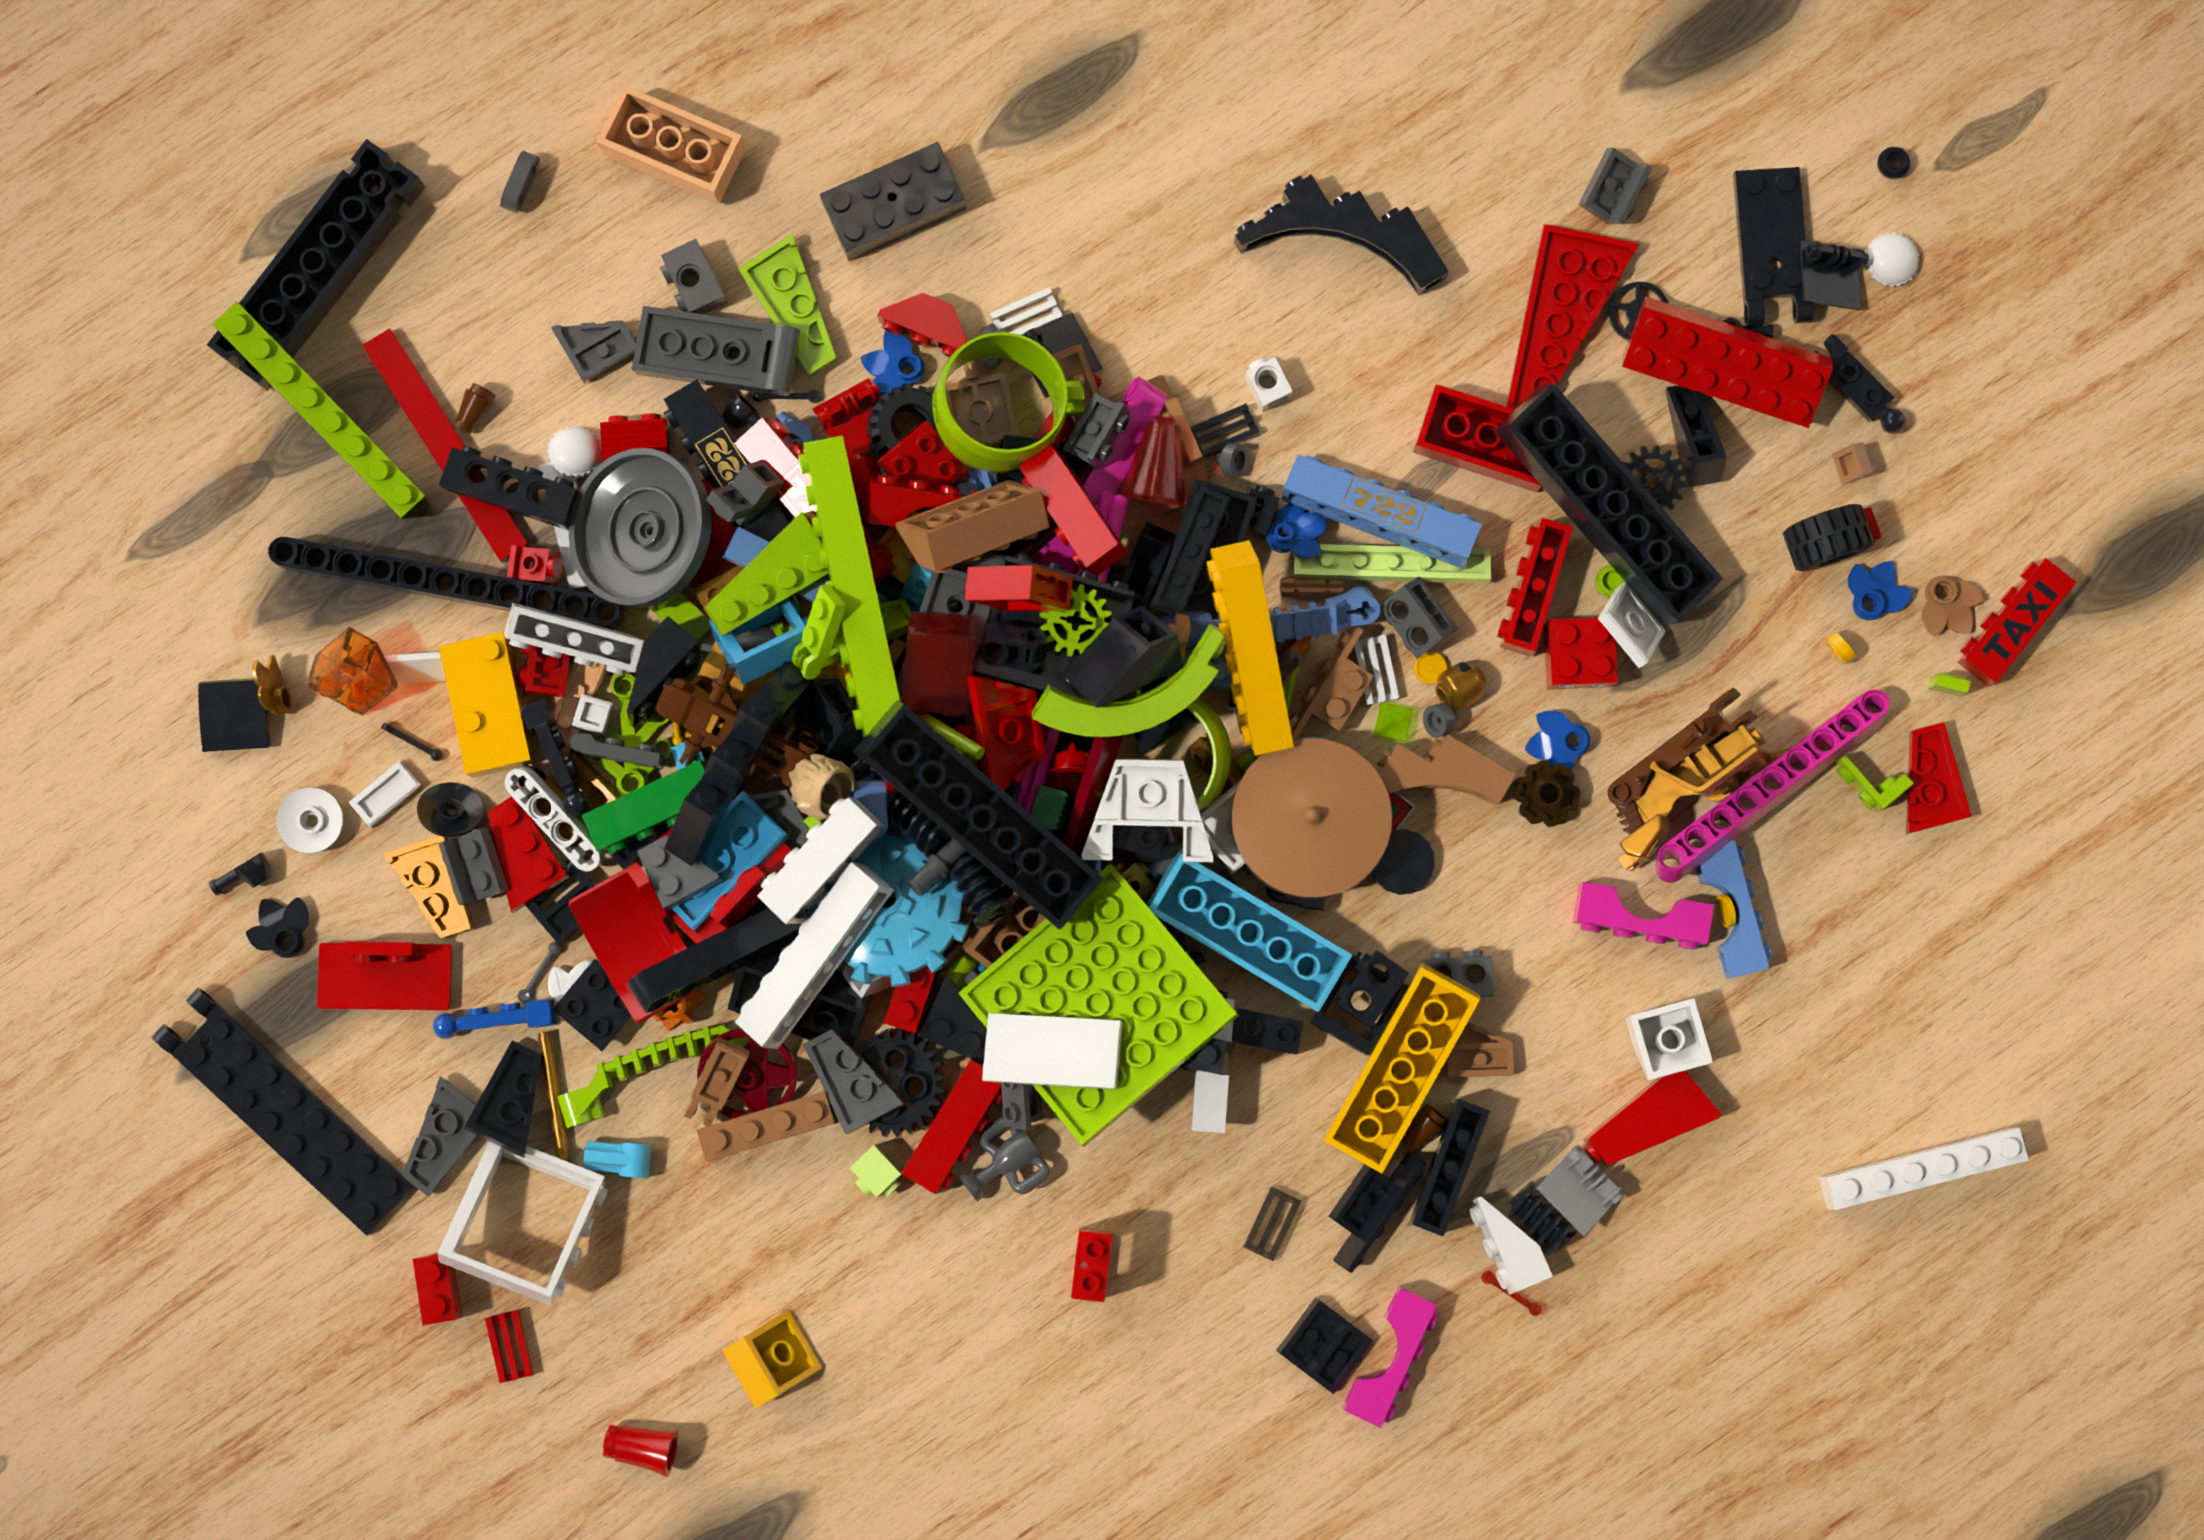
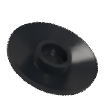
(452, 800)

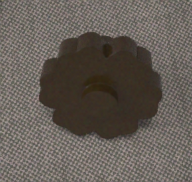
(1546, 793)

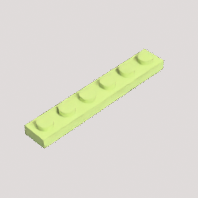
(1390, 564)

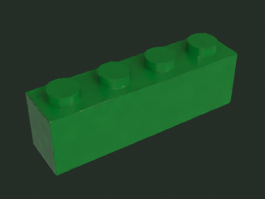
(642, 810)

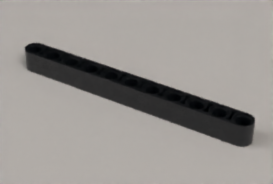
(431, 577)

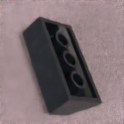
(833, 1008)

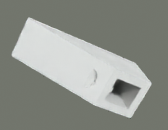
(1515, 1253)

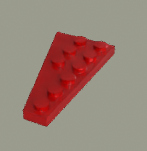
(1566, 293)

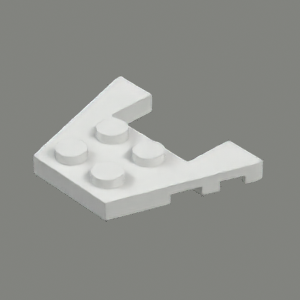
(1148, 795)

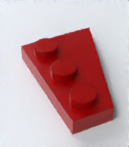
(523, 854)

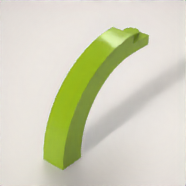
(1136, 713)

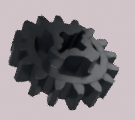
(1664, 470)

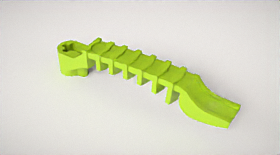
(585, 1105)

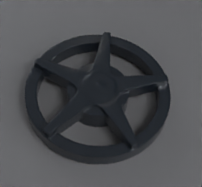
(1632, 309)

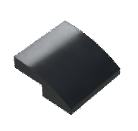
(231, 716)
(1324, 1345)

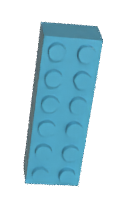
(1248, 931)

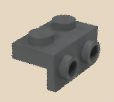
(1615, 187)
(1097, 431)
(1021, 1105)

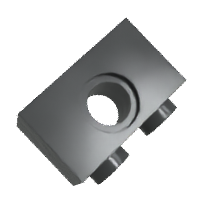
(691, 260)

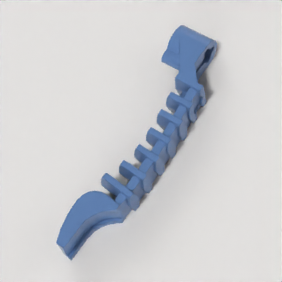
(1299, 623)

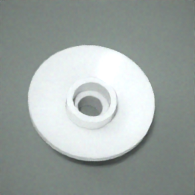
(293, 819)

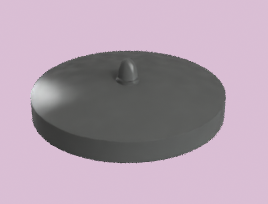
(640, 527)

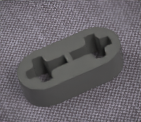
(519, 181)

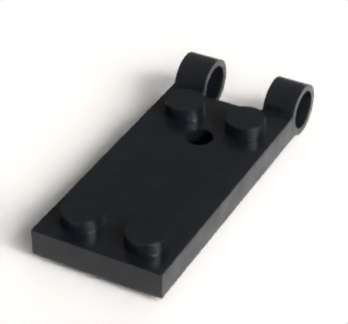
(1770, 228)

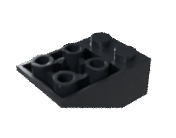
(665, 657)
(1125, 657)

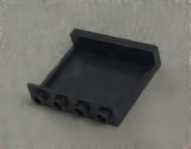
(1118, 601)

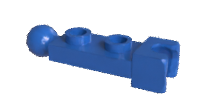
(536, 1015)

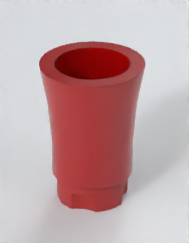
(642, 1447)

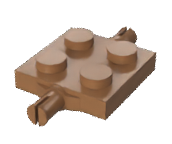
(982, 406)

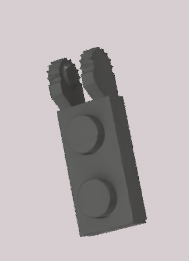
(616, 751)

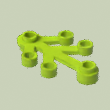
(631, 740)

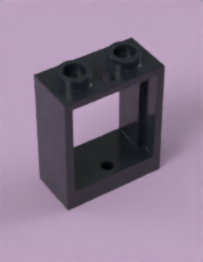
(1345, 1034)

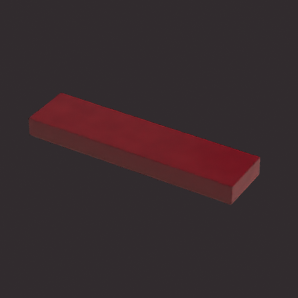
(1090, 792)

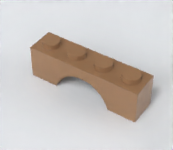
(766, 1126)

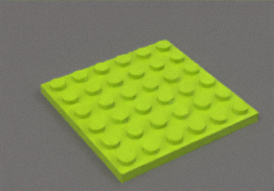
(1108, 966)

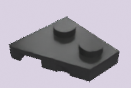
(595, 346)
(672, 877)

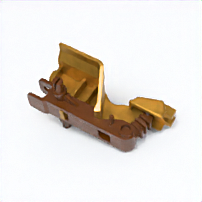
(708, 709)
(1702, 759)

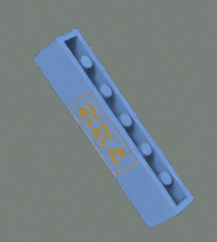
(1381, 511)

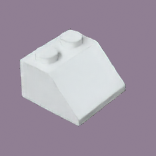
(1669, 1039)

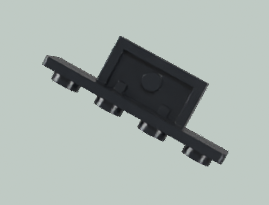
(1370, 1204)

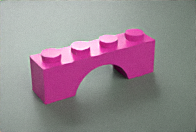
(1600, 908)
(1373, 1396)

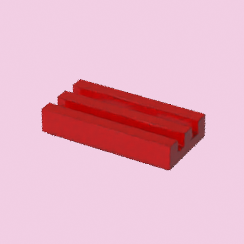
(496, 1349)

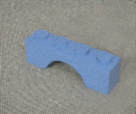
(1743, 949)

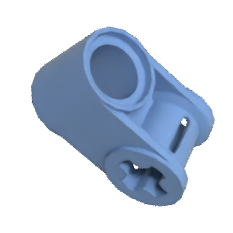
(874, 798)

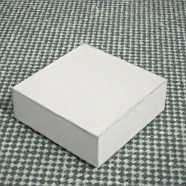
(592, 714)

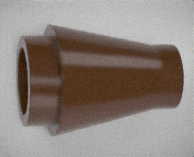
(474, 406)
(1423, 1127)

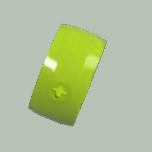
(1066, 400)
(1220, 745)

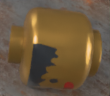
(1460, 686)

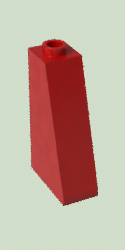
(1654, 1115)

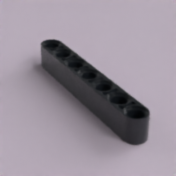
(711, 959)

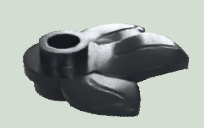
(276, 924)

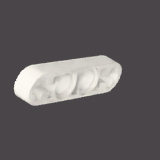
(550, 822)

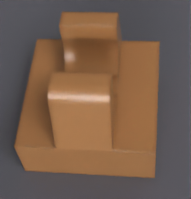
(1853, 462)

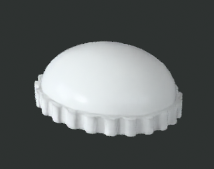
(1892, 259)
(574, 452)

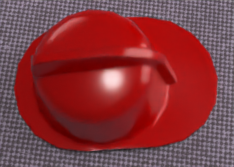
(1067, 770)

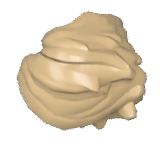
(820, 784)

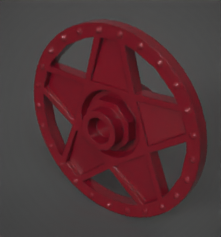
(756, 1075)

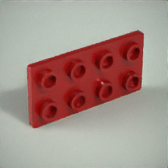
(734, 905)
(384, 976)

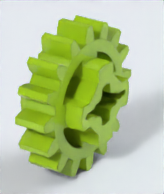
(1072, 636)

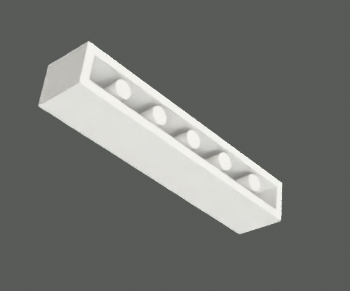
(813, 955)
(1923, 1168)

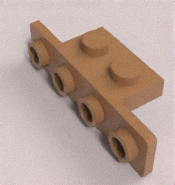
(1336, 690)

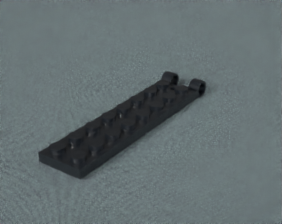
(287, 1115)

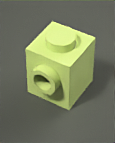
(876, 1173)

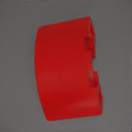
(626, 931)

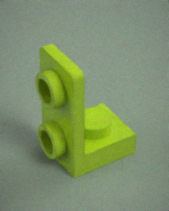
(684, 614)
(1889, 788)

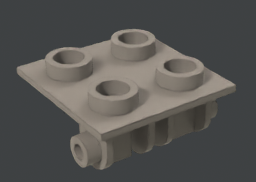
(1580, 1190)

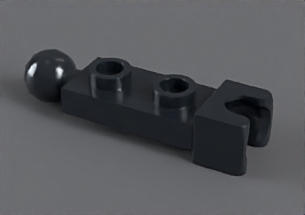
(1861, 387)
(539, 722)

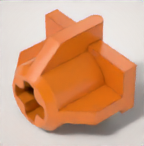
(681, 1010)

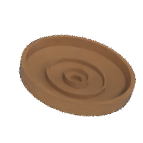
(1311, 818)

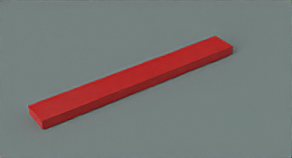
(438, 435)

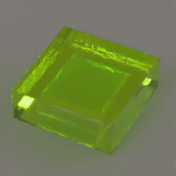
(1392, 722)

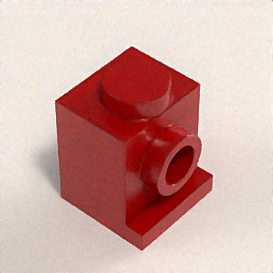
(534, 565)

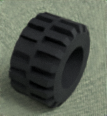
(890, 404)
(1828, 537)

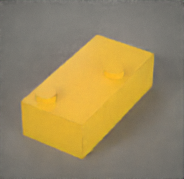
(486, 704)

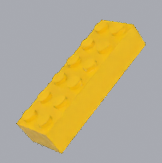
(1249, 648)
(1402, 1067)

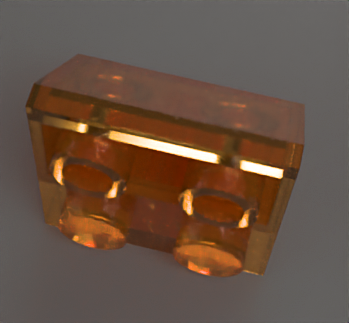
(352, 672)

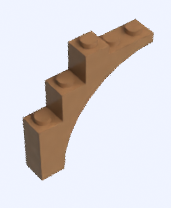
(1450, 767)

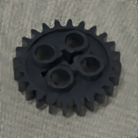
(916, 1064)

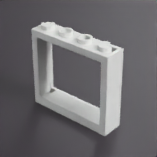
(474, 1195)

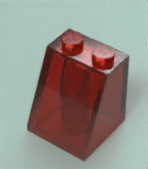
(938, 663)

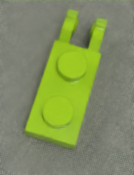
(819, 632)

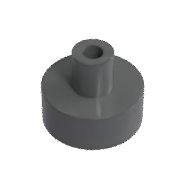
(1233, 460)
(1439, 720)

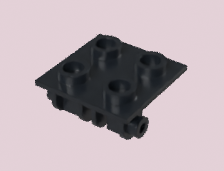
(1831, 274)
(1060, 336)
(594, 1007)

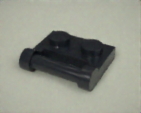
(559, 918)

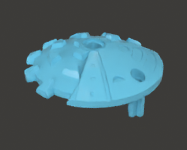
(915, 927)

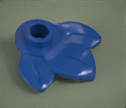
(889, 363)
(1301, 532)
(1878, 587)
(1552, 740)

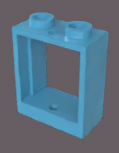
(769, 654)

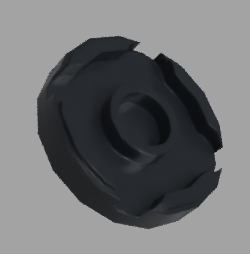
(1405, 863)

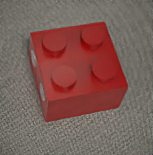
(1579, 654)

